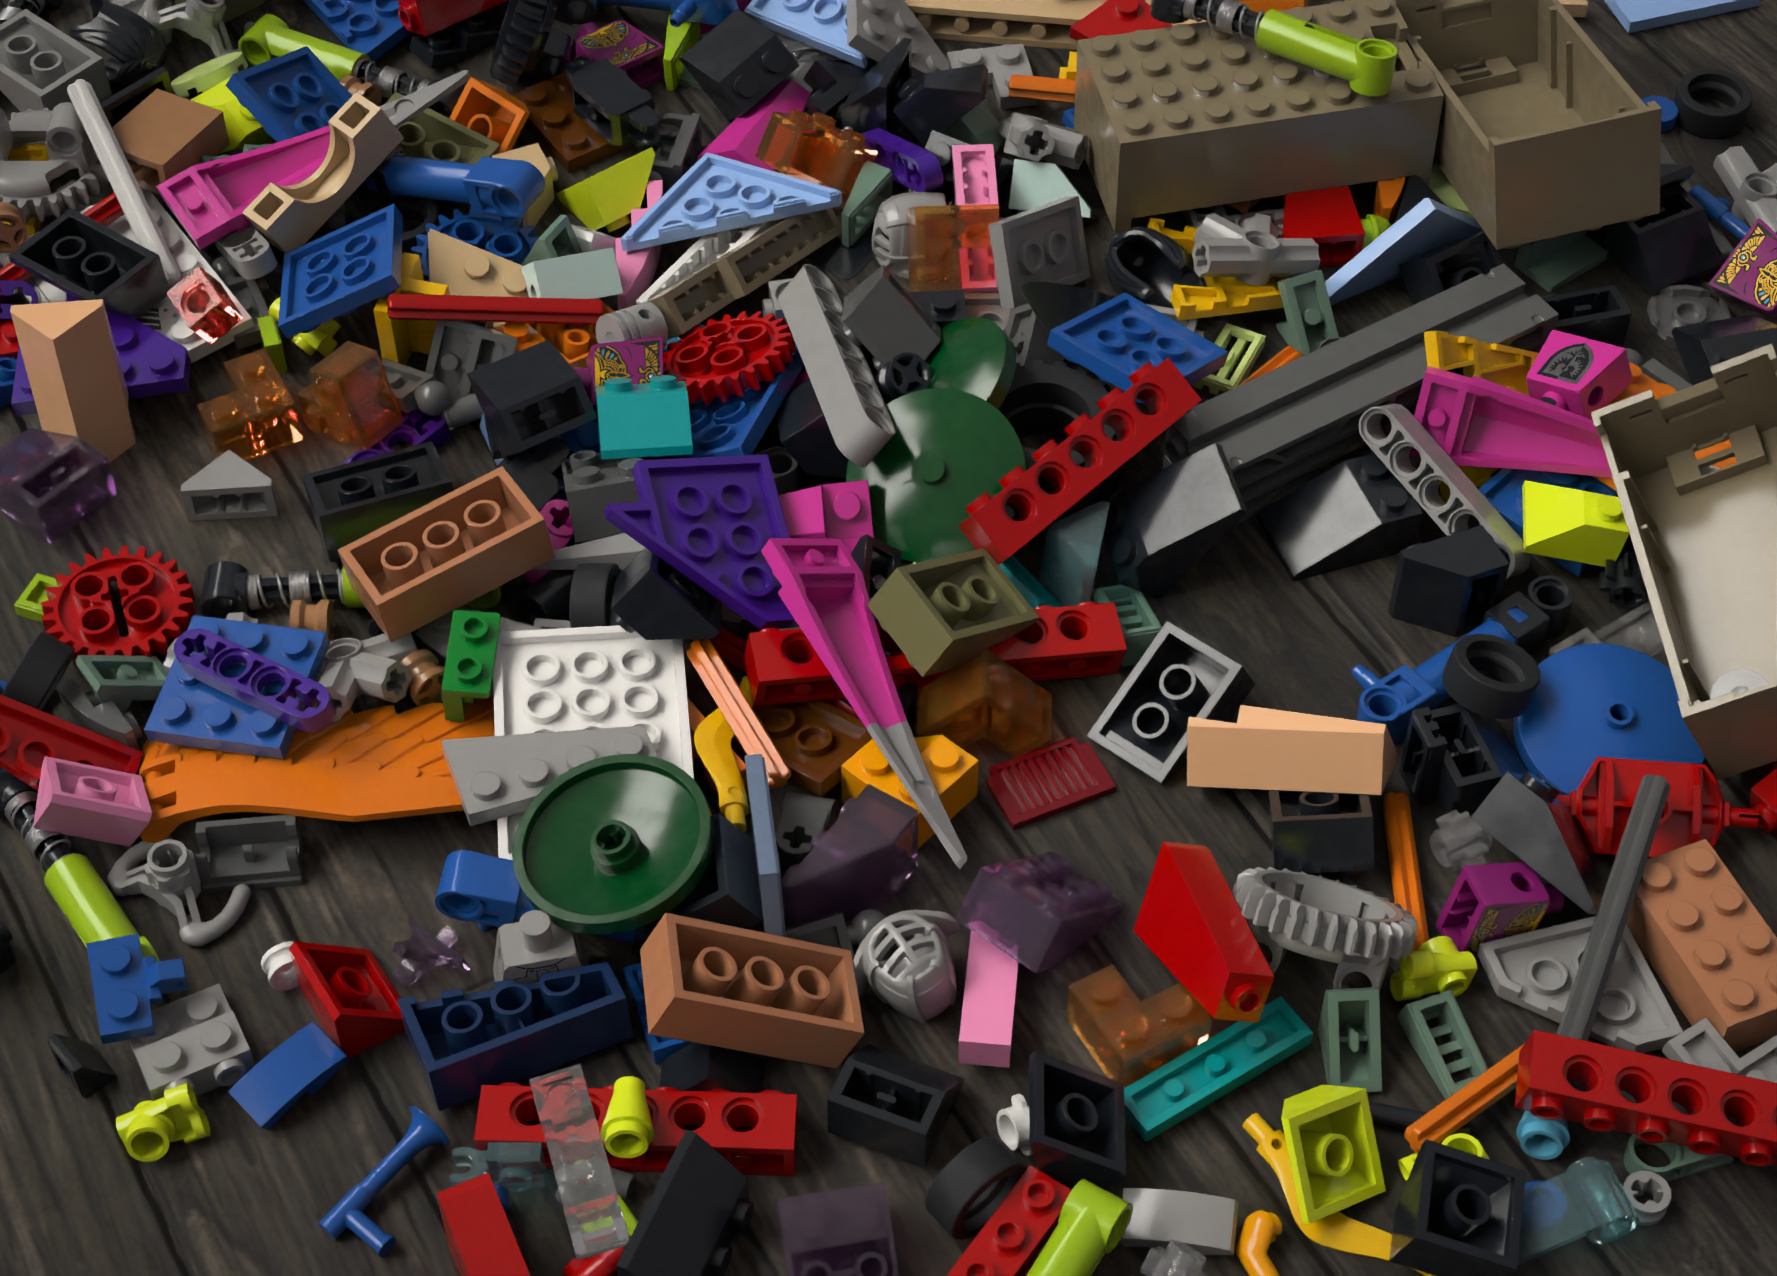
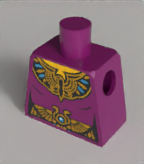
(625, 48)
(1751, 271)
(622, 359)
(1496, 904)

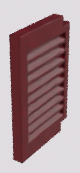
(1048, 782)

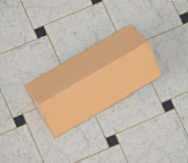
(76, 372)
(1289, 753)

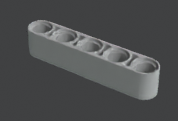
(1434, 468)

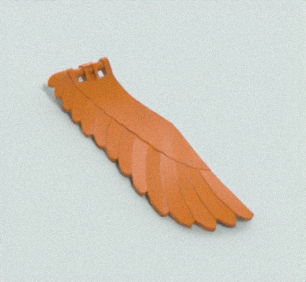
(349, 771)

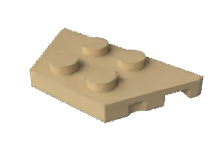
(472, 269)

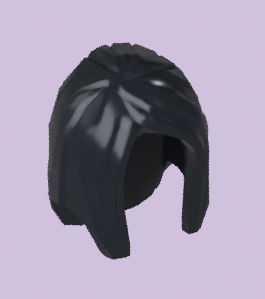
(128, 37)
(1148, 266)

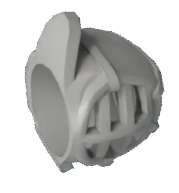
(891, 229)
(920, 973)

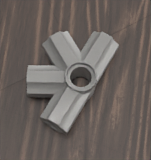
(1037, 139)
(1752, 190)
(1250, 251)
(365, 668)

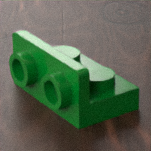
(469, 660)

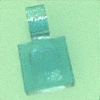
(508, 1164)

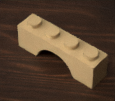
(358, 144)

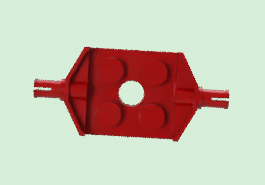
(1691, 813)

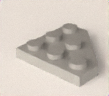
(880, 25)
(1540, 969)

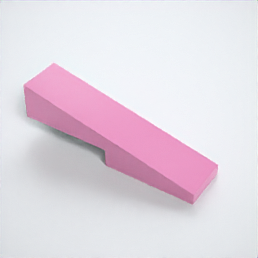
(975, 185)
(987, 1005)

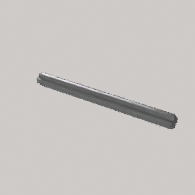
(1614, 909)

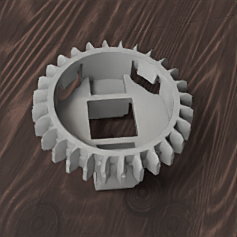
(68, 148)
(1324, 922)

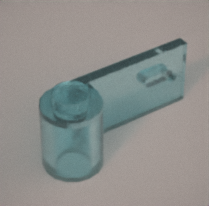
(1575, 1205)

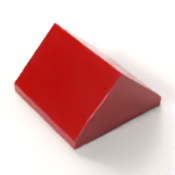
(347, 994)

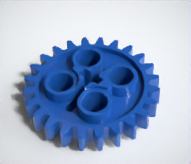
(478, 231)

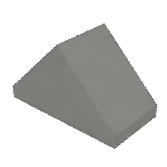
(228, 491)

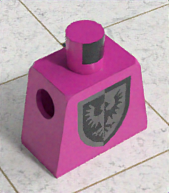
(1578, 373)

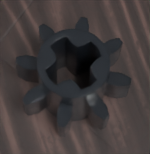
(1624, 581)

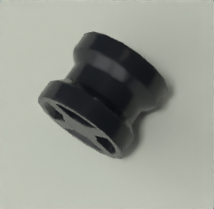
(912, 372)

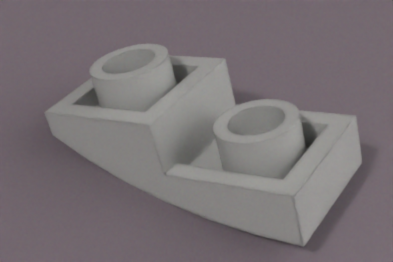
(1189, 1217)

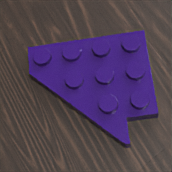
(147, 358)
(711, 525)

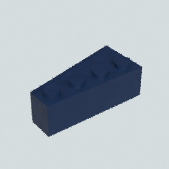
(513, 1029)

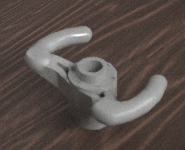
(198, 18)
(174, 883)

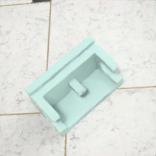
(574, 276)

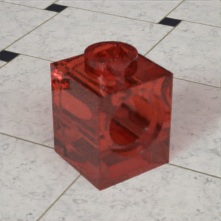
(204, 305)

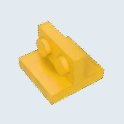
(402, 337)

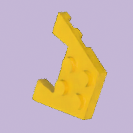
(1222, 294)
(1489, 361)

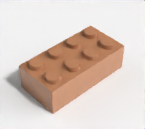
(446, 553)
(1707, 944)
(750, 991)

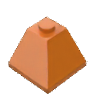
(491, 113)

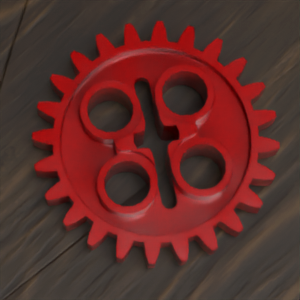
(730, 355)
(152, 595)

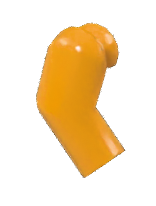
(1254, 1241)

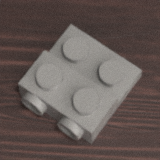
(193, 1043)

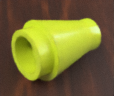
(627, 1123)

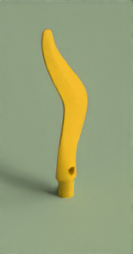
(714, 748)
(1332, 1231)

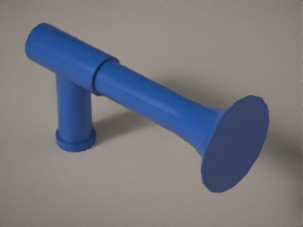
(1719, 211)
(348, 1211)

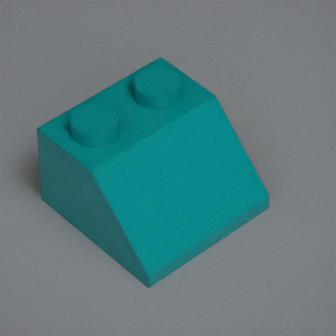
(643, 418)

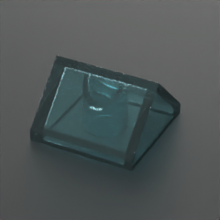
(1074, 554)

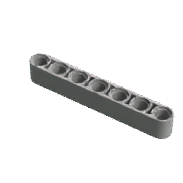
(836, 367)

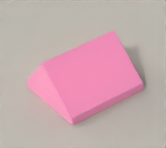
(91, 802)

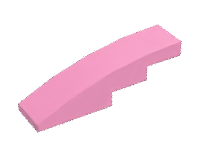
(638, 266)

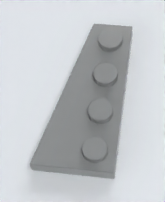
(508, 771)

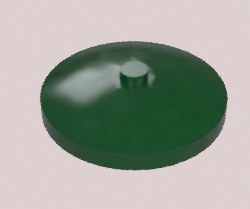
(973, 359)
(934, 466)
(613, 844)

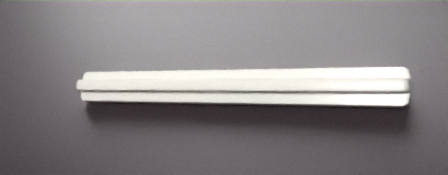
(121, 176)

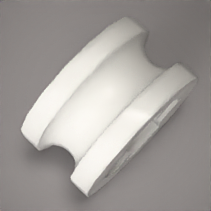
(279, 967)

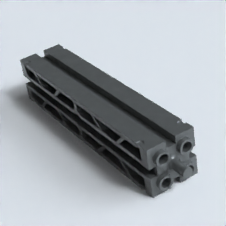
(1308, 412)

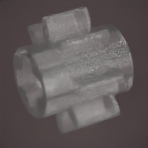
(1459, 841)
(1175, 1260)

